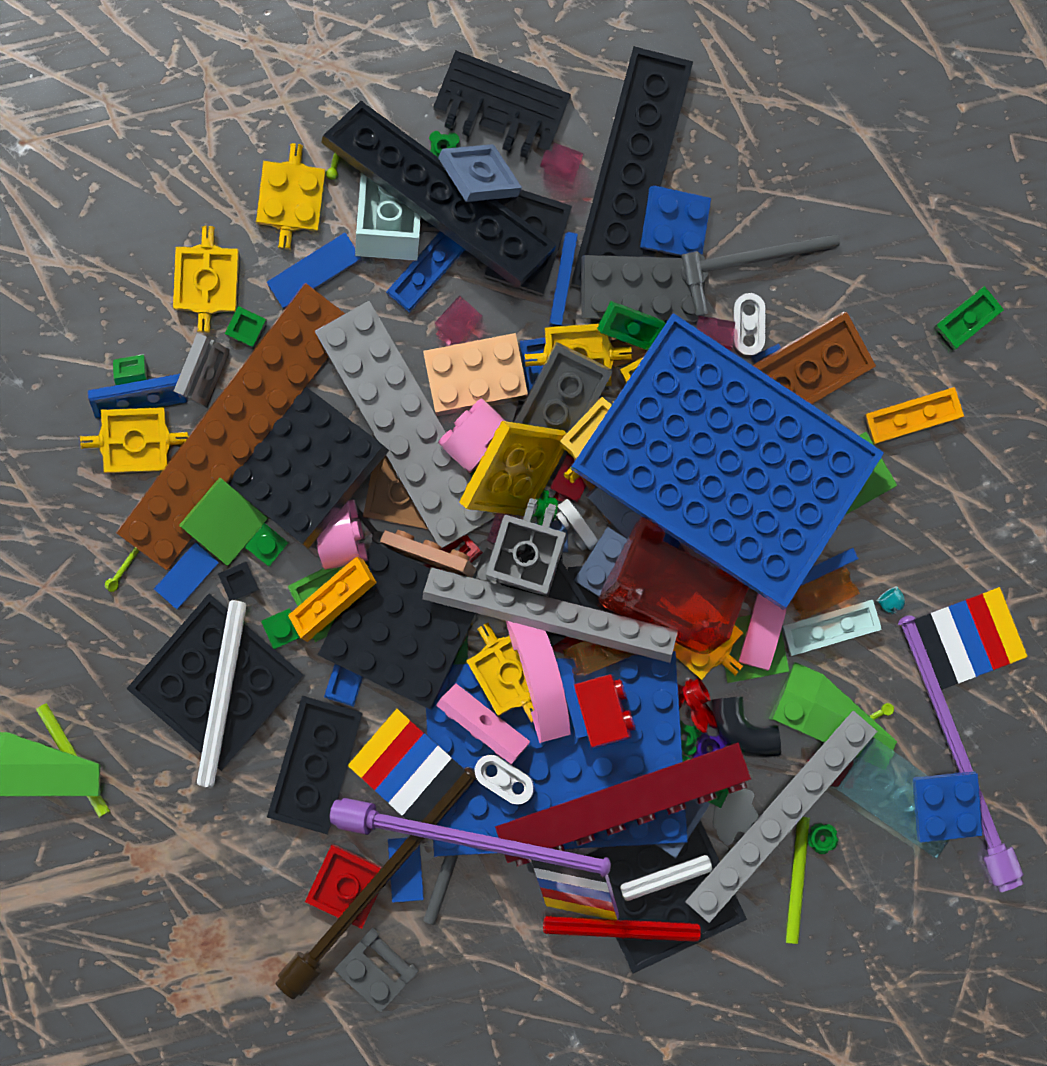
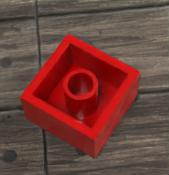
(603, 710)

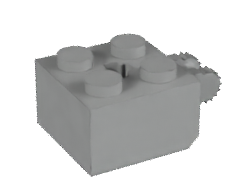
(516, 537)

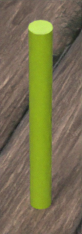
(64, 745)
(797, 881)

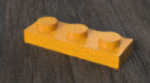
(914, 415)
(332, 598)

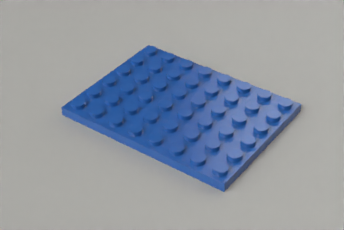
(727, 461)
(568, 765)

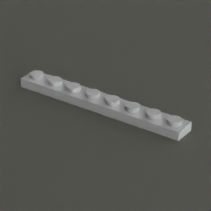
(550, 614)
(781, 816)

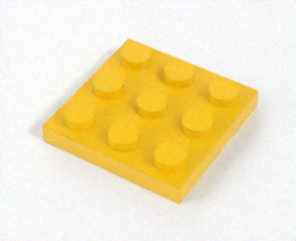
(514, 468)

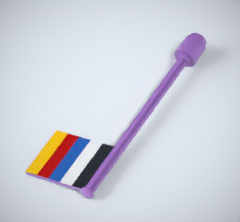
(955, 648)
(565, 878)

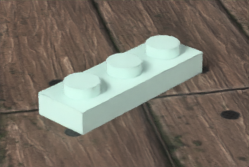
(831, 627)

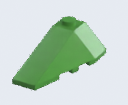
(818, 707)
(39, 770)

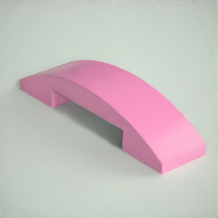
(762, 634)
(543, 681)

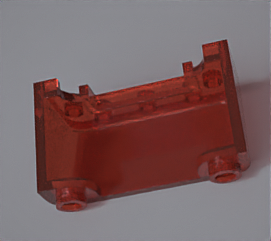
(673, 590)

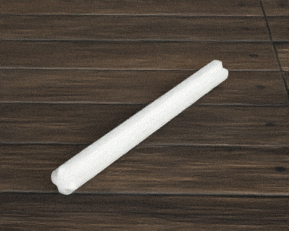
(221, 694)

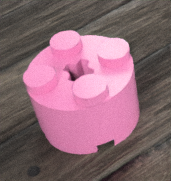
(471, 435)
(341, 538)

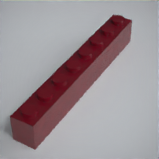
(630, 801)

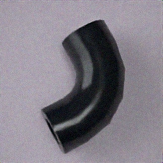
(735, 728)

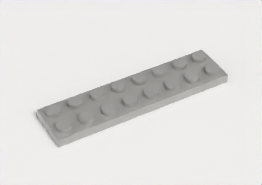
(401, 421)

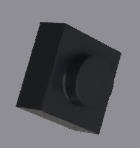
(238, 581)

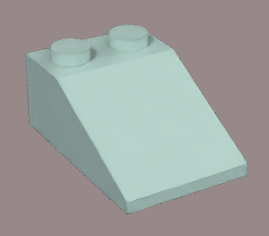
(385, 225)

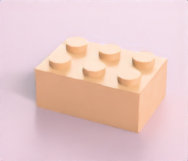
(475, 371)

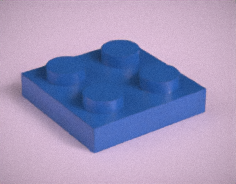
(675, 221)
(947, 806)

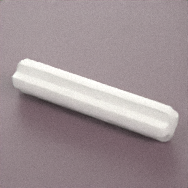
(666, 878)

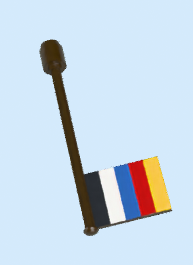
(421, 786)

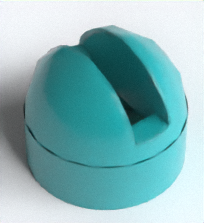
(892, 600)

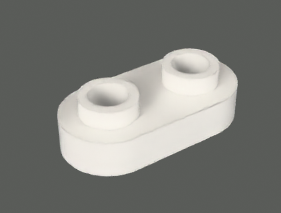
(749, 325)
(571, 518)
(504, 780)

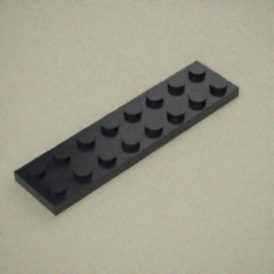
(634, 154)
(424, 186)

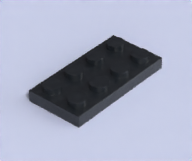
(314, 764)

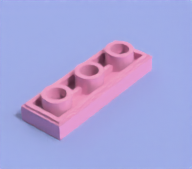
(483, 723)

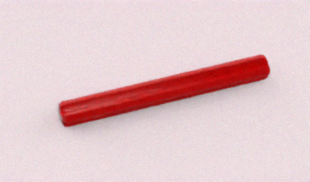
(621, 928)

